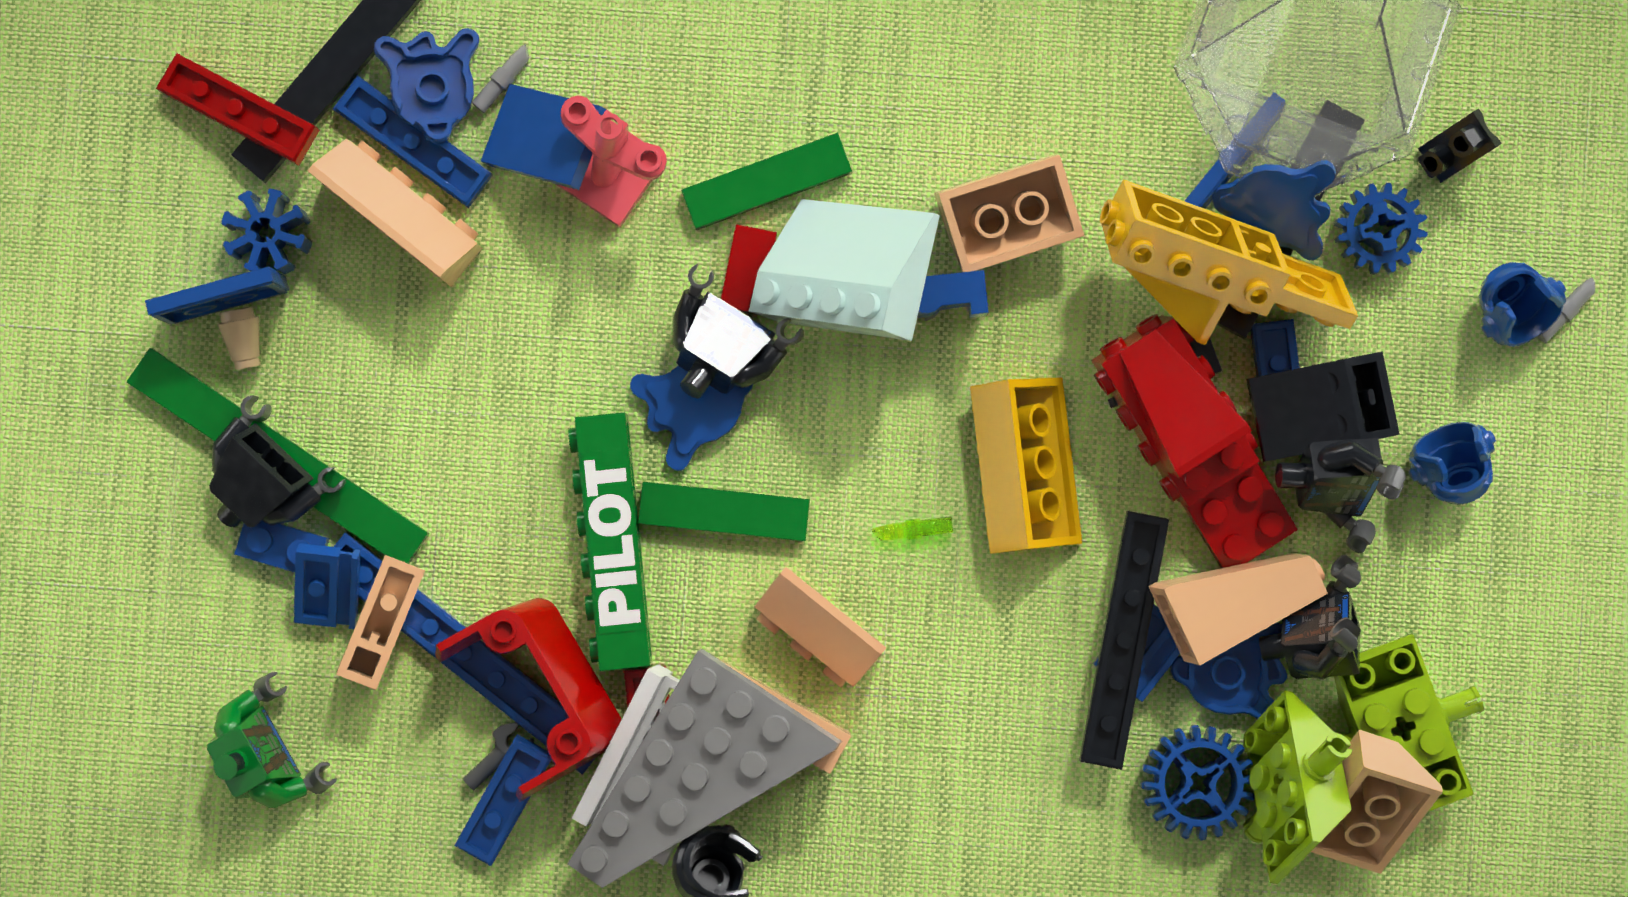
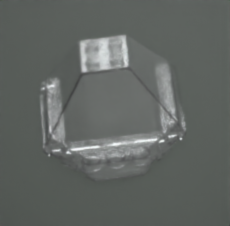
(1314, 79)

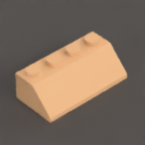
(396, 210)

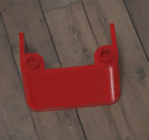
(568, 672)

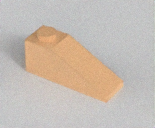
(380, 622)

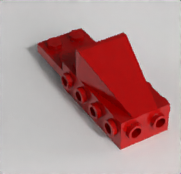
(1193, 439)

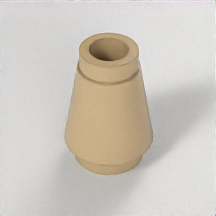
(241, 336)

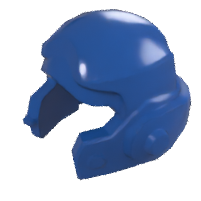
(1519, 303)
(1454, 462)

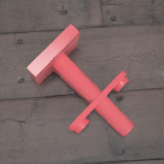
(619, 164)

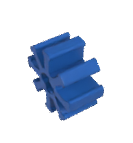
(259, 219)

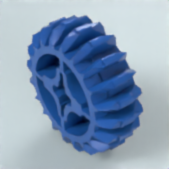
(1186, 768)

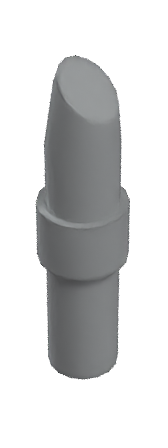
(501, 79)
(1571, 308)

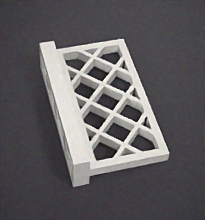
(633, 728)

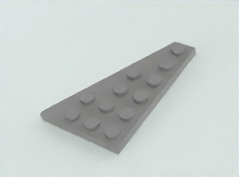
(700, 760)

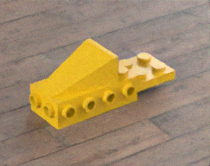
(1205, 261)

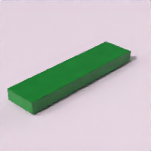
(766, 181)
(724, 511)

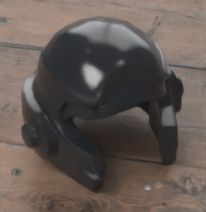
(709, 864)

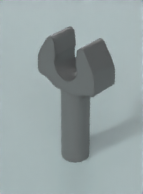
(494, 758)

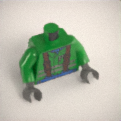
(254, 757)

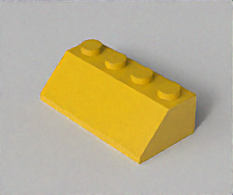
(1026, 464)

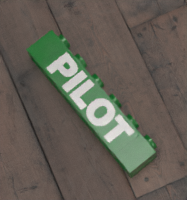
(612, 541)

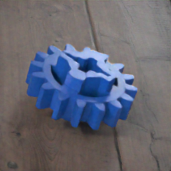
(1378, 212)

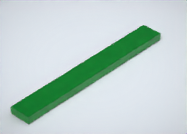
(212, 413)

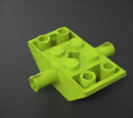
(1395, 686)
(1294, 782)

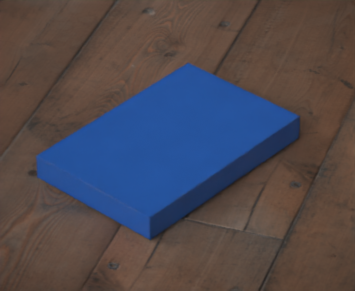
(533, 140)
(217, 296)

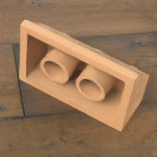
(1009, 214)
(818, 629)
(1387, 803)

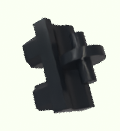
(1457, 147)

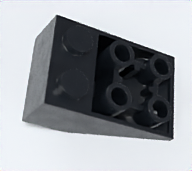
(1322, 404)

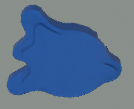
(430, 82)
(1281, 203)
(687, 418)
(1234, 679)

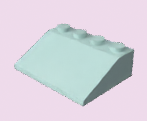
(848, 269)

